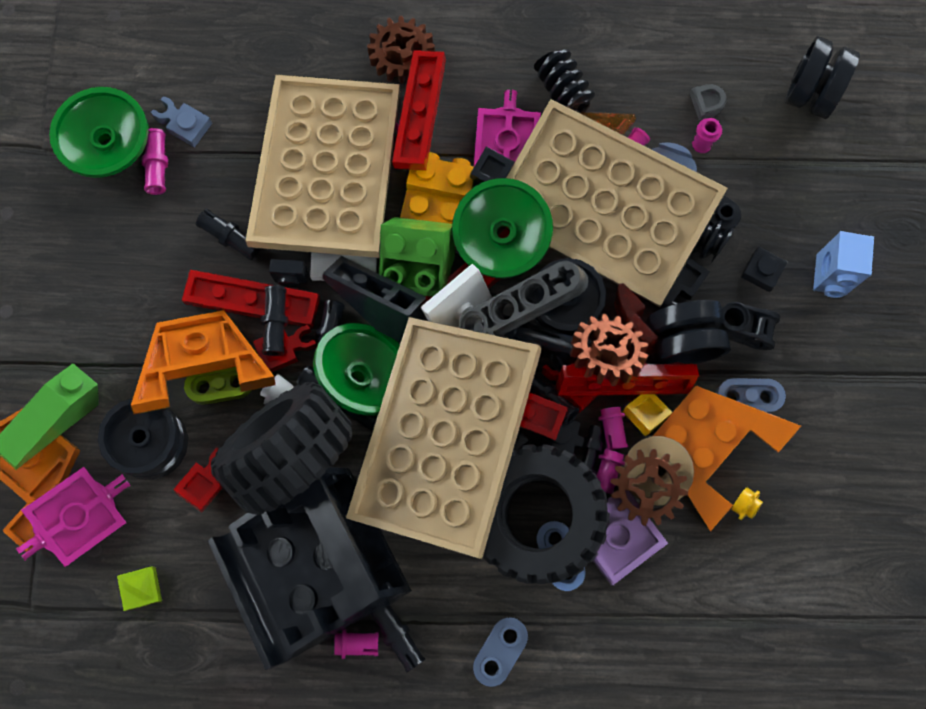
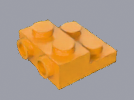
(437, 190)

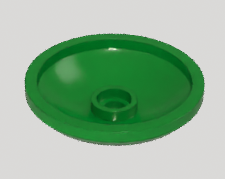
(88, 121)
(497, 206)
(356, 353)

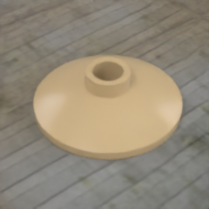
(677, 454)

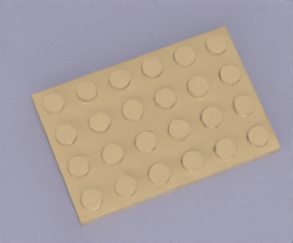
(324, 166)
(616, 201)
(445, 435)

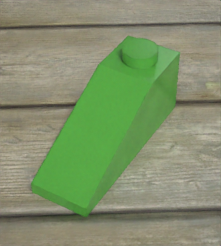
(48, 415)

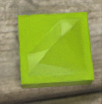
(139, 588)

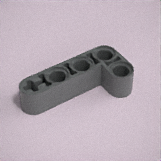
(521, 298)

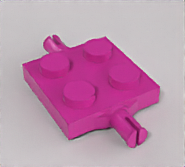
(504, 128)
(73, 516)

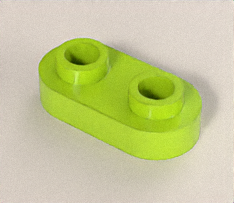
(219, 387)

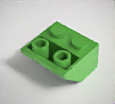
(417, 254)

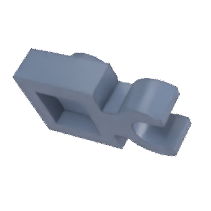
(184, 123)

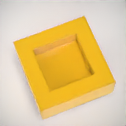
(647, 412)

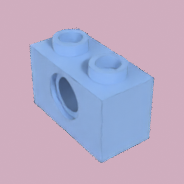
(843, 264)

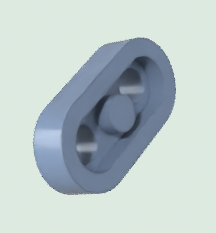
(749, 390)
(499, 651)

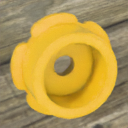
(747, 503)

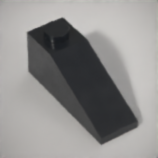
(375, 297)

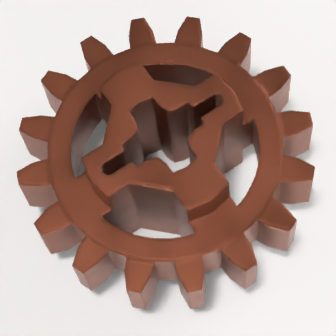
(394, 45)
(609, 350)
(647, 503)

